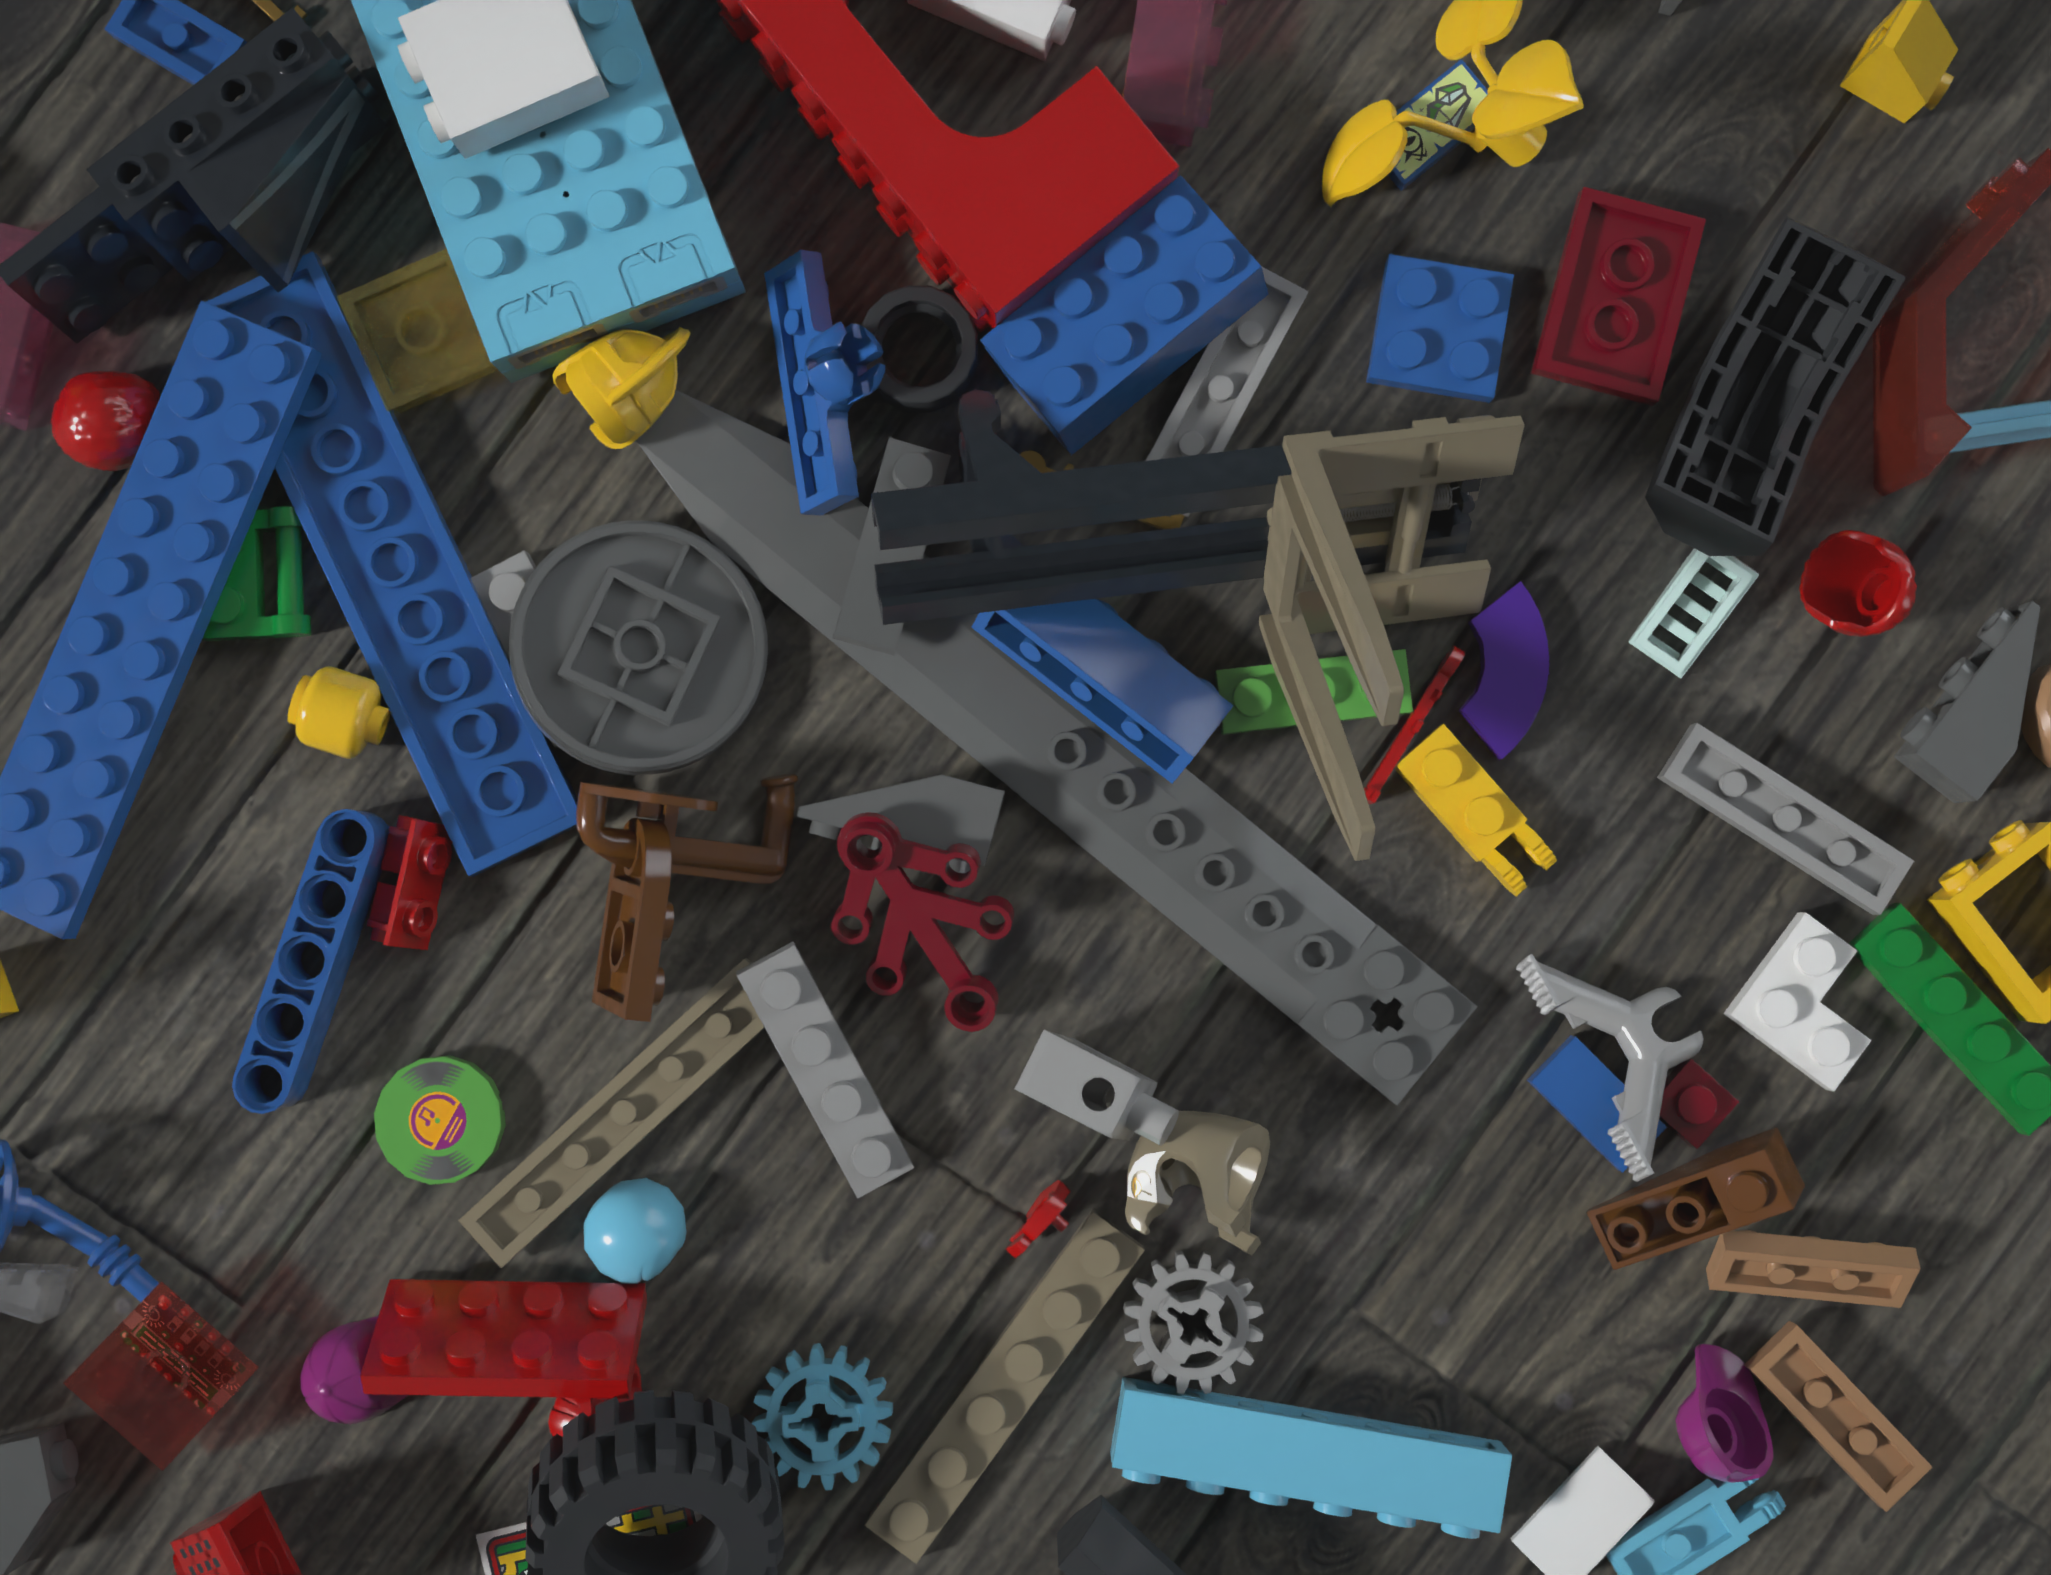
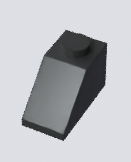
(34, 1485)

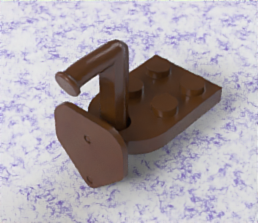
(640, 876)

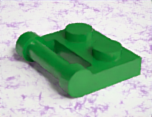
(242, 601)

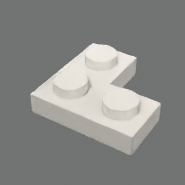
(1784, 1004)

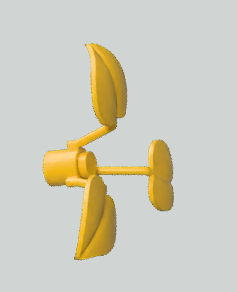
(1526, 95)

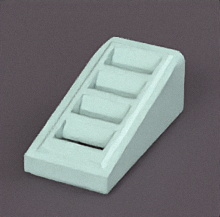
(1677, 663)

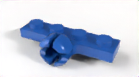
(820, 380)

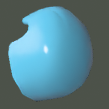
(634, 1230)

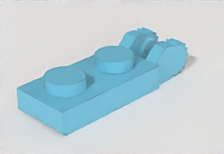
(1693, 1530)

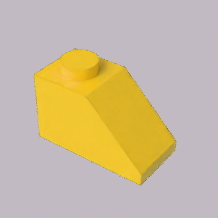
(1904, 62)

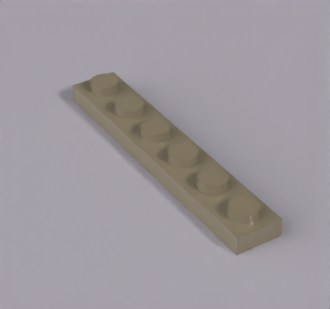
(614, 1120)
(1004, 1386)

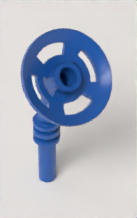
(19, 1206)

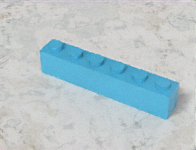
(1310, 1457)

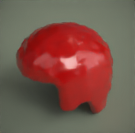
(103, 418)
(1858, 584)

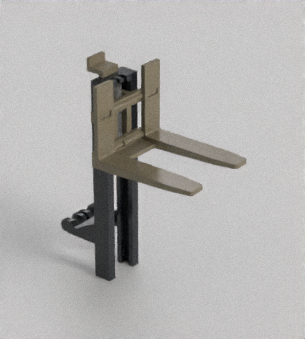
(1332, 511)

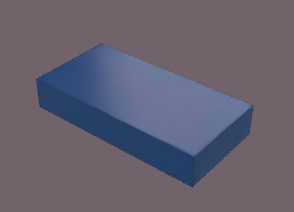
(1582, 1093)

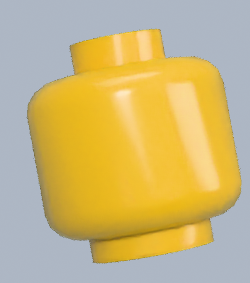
(338, 712)

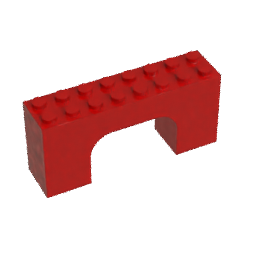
(982, 210)

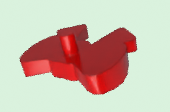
(1042, 1213)

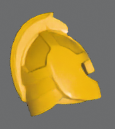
(623, 381)

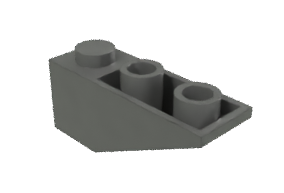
(1979, 715)
(926, 811)

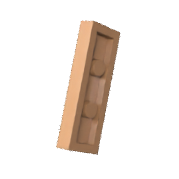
(1812, 1268)
(1838, 1416)

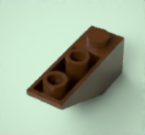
(1699, 1200)

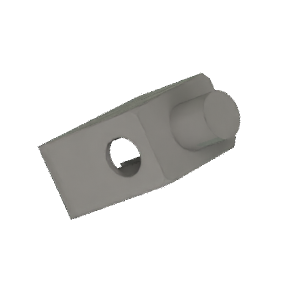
(1076, 1083)

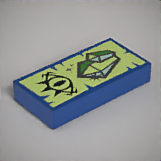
(1447, 100)

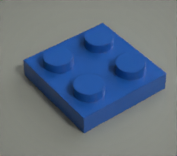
(1440, 328)

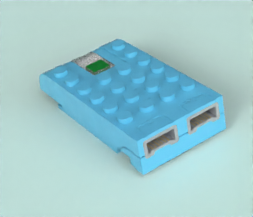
(574, 221)

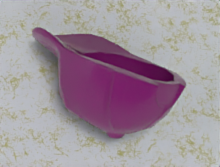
(333, 1373)
(1724, 1420)

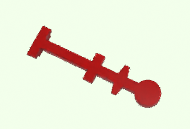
(1413, 723)

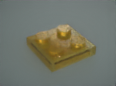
(416, 333)

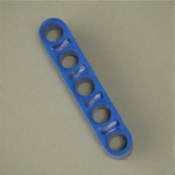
(288, 980)

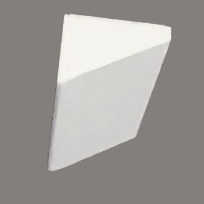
(1583, 1518)

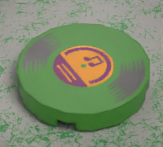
(439, 1119)

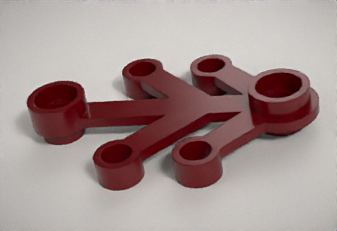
(916, 911)

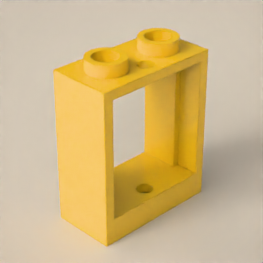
(1954, 905)

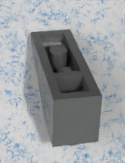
(860, 616)

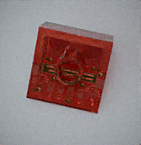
(161, 1376)

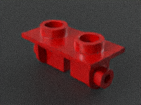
(408, 912)

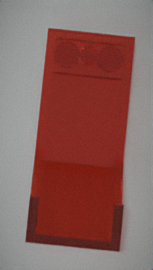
(1909, 344)

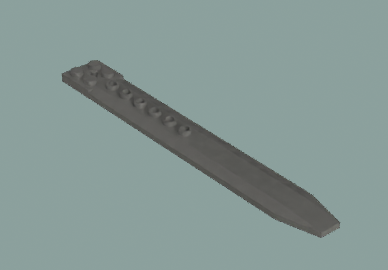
(1163, 839)

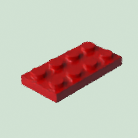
(505, 1339)

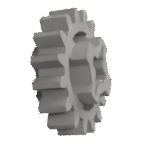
(1177, 1346)

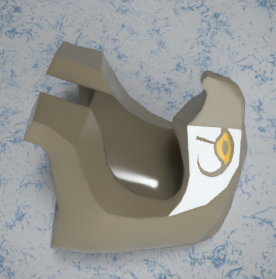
(1212, 1153)

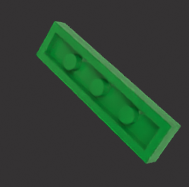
(1957, 1016)

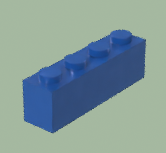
(1112, 678)

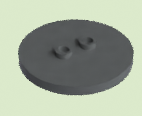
(638, 647)

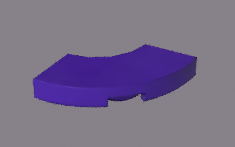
(1512, 670)

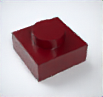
(1694, 1103)

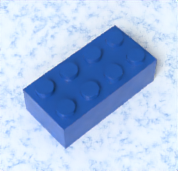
(1126, 314)

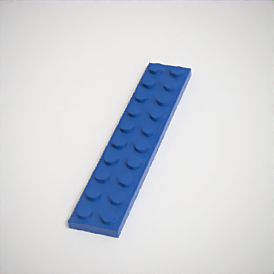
(408, 589)
(143, 611)

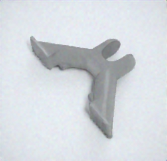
(1631, 1025)

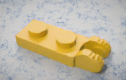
(1471, 805)

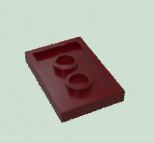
(1618, 296)

